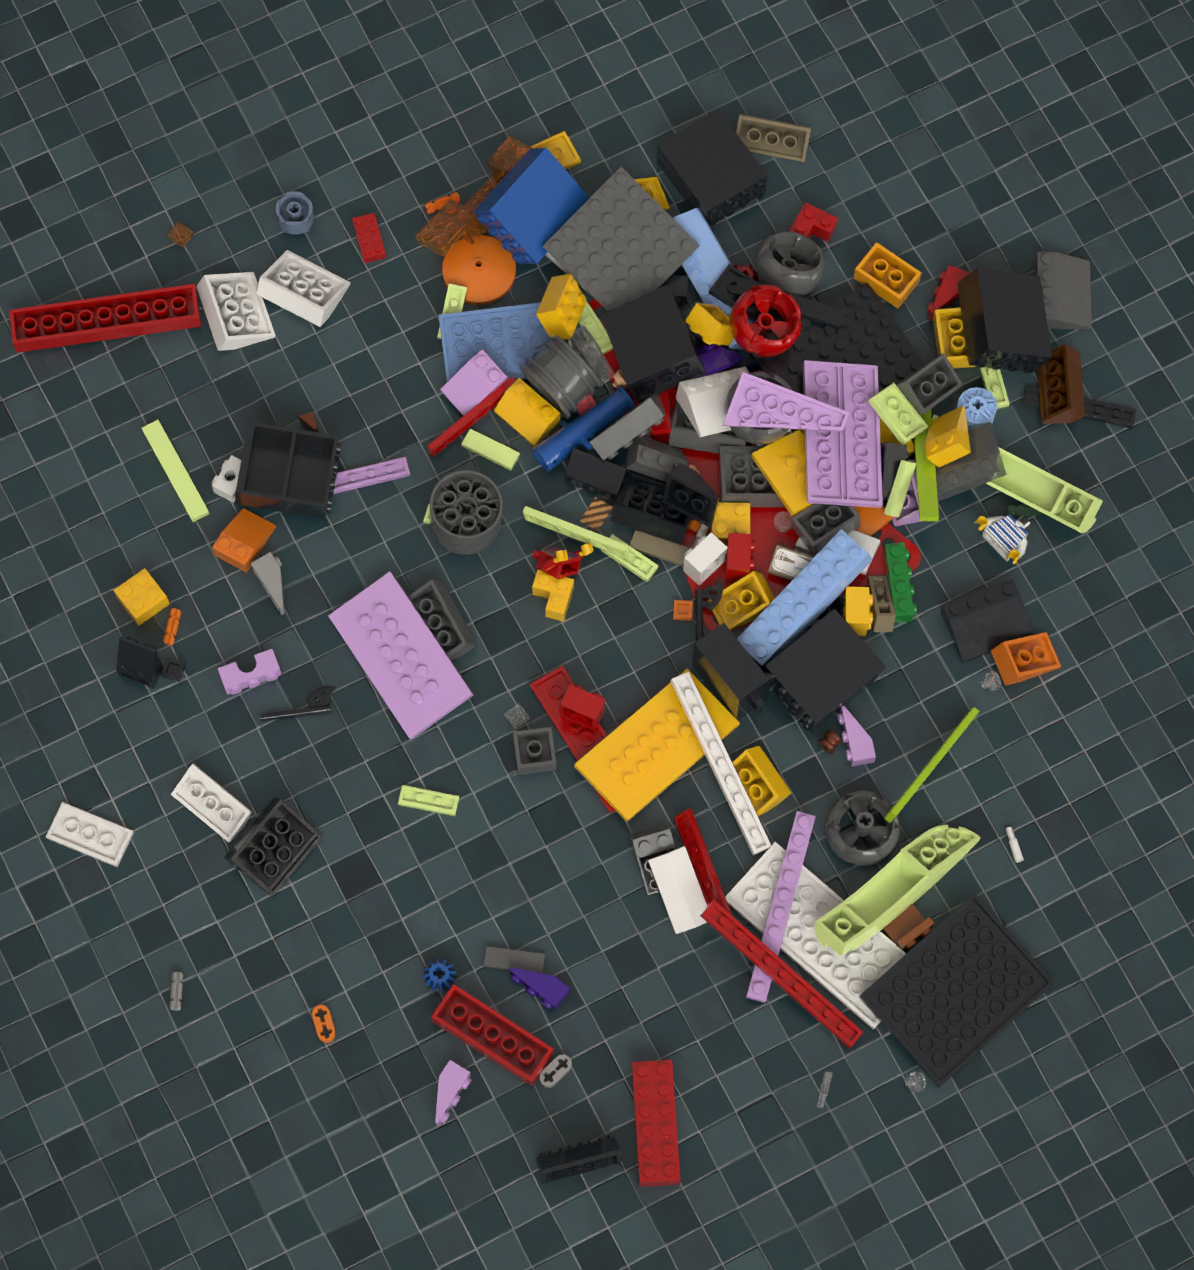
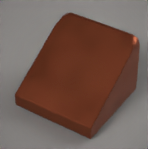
(309, 422)

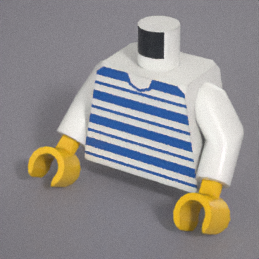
(1005, 535)

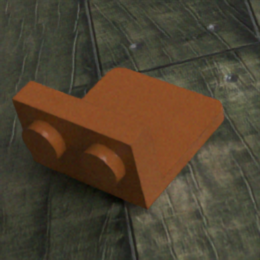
(908, 928)

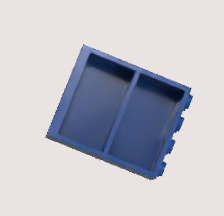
(531, 205)

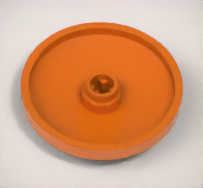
(482, 268)

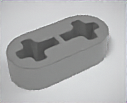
(558, 1074)

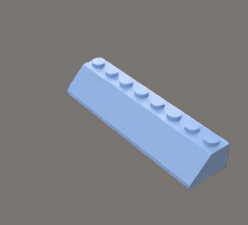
(706, 261)

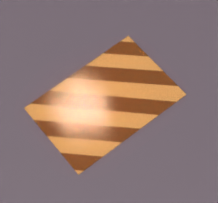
(596, 514)

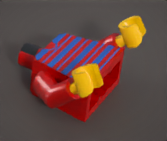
(560, 562)

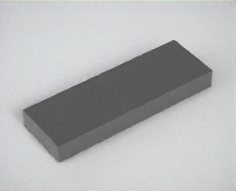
(505, 958)

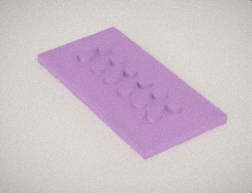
(845, 463)
(400, 655)

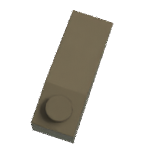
(882, 604)

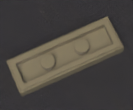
(658, 548)

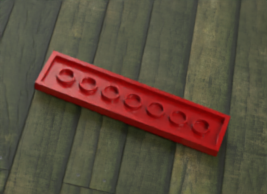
(579, 739)

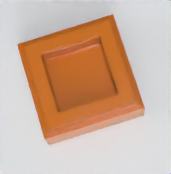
(683, 610)

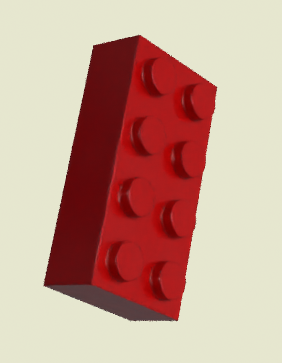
(369, 238)

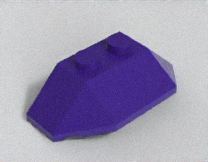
(717, 358)

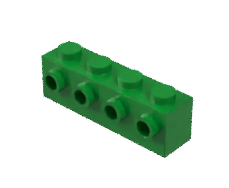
(898, 579)

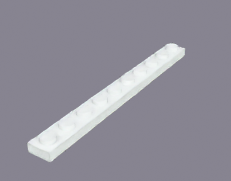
(720, 763)

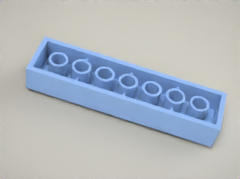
(805, 598)

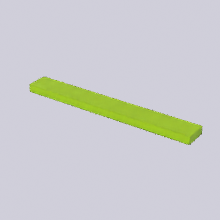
(925, 476)
(931, 764)

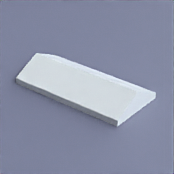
(211, 803)
(679, 889)

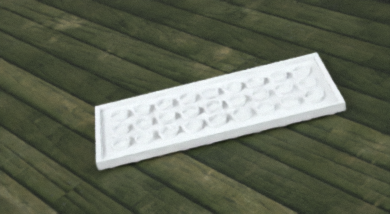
(842, 976)

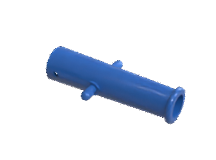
(582, 429)

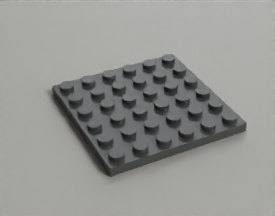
(620, 243)

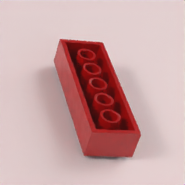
(492, 1035)
(655, 1123)

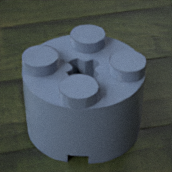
(295, 213)

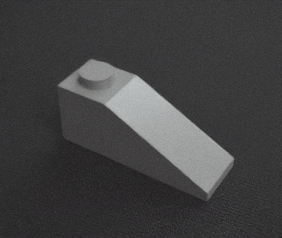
(270, 576)

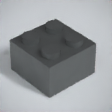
(534, 750)

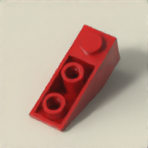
(948, 291)

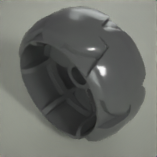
(799, 270)
(751, 434)
(885, 836)

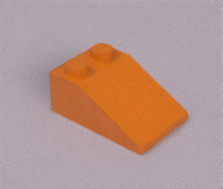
(243, 539)
(1025, 658)

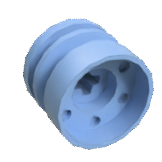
(985, 405)

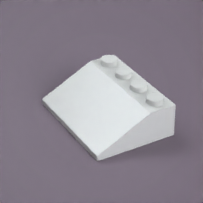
(302, 288)
(234, 310)
(705, 400)

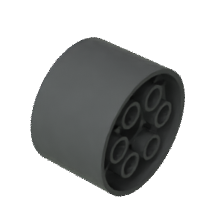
(468, 539)

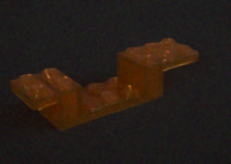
(461, 221)

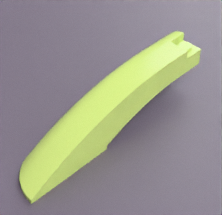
(1046, 493)
(894, 888)

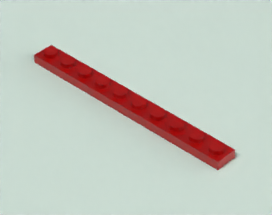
(781, 973)

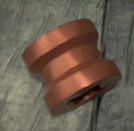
(829, 742)

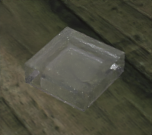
(517, 716)

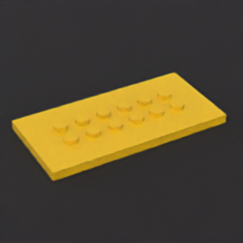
(785, 466)
(650, 750)

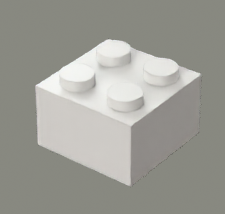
(704, 558)

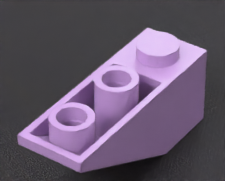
(859, 743)
(450, 1084)

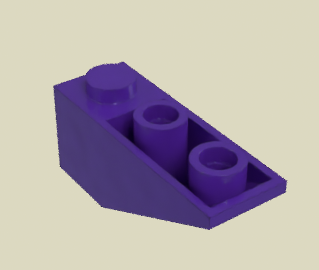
(544, 986)

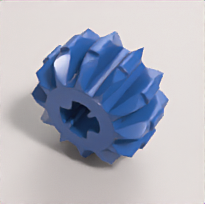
(444, 969)

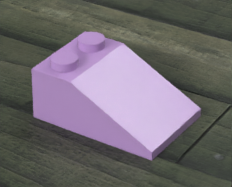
(473, 382)

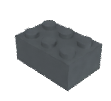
(930, 384)
(822, 522)

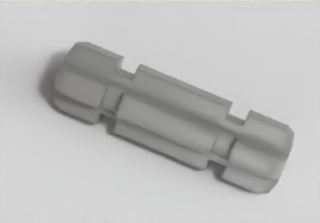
(176, 991)

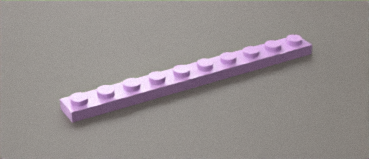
(782, 899)

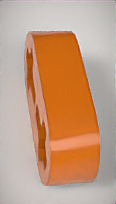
(328, 1022)

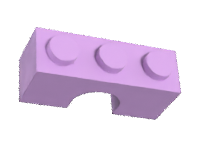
(265, 670)

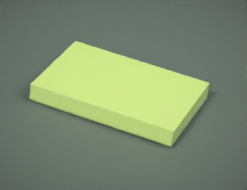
(898, 413)

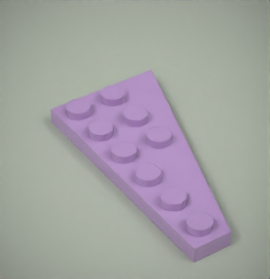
(773, 406)

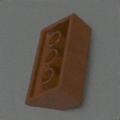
(1061, 387)

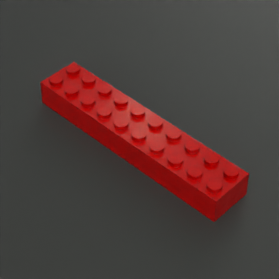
(105, 318)

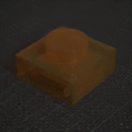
(180, 234)

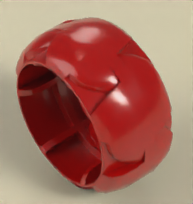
(751, 336)

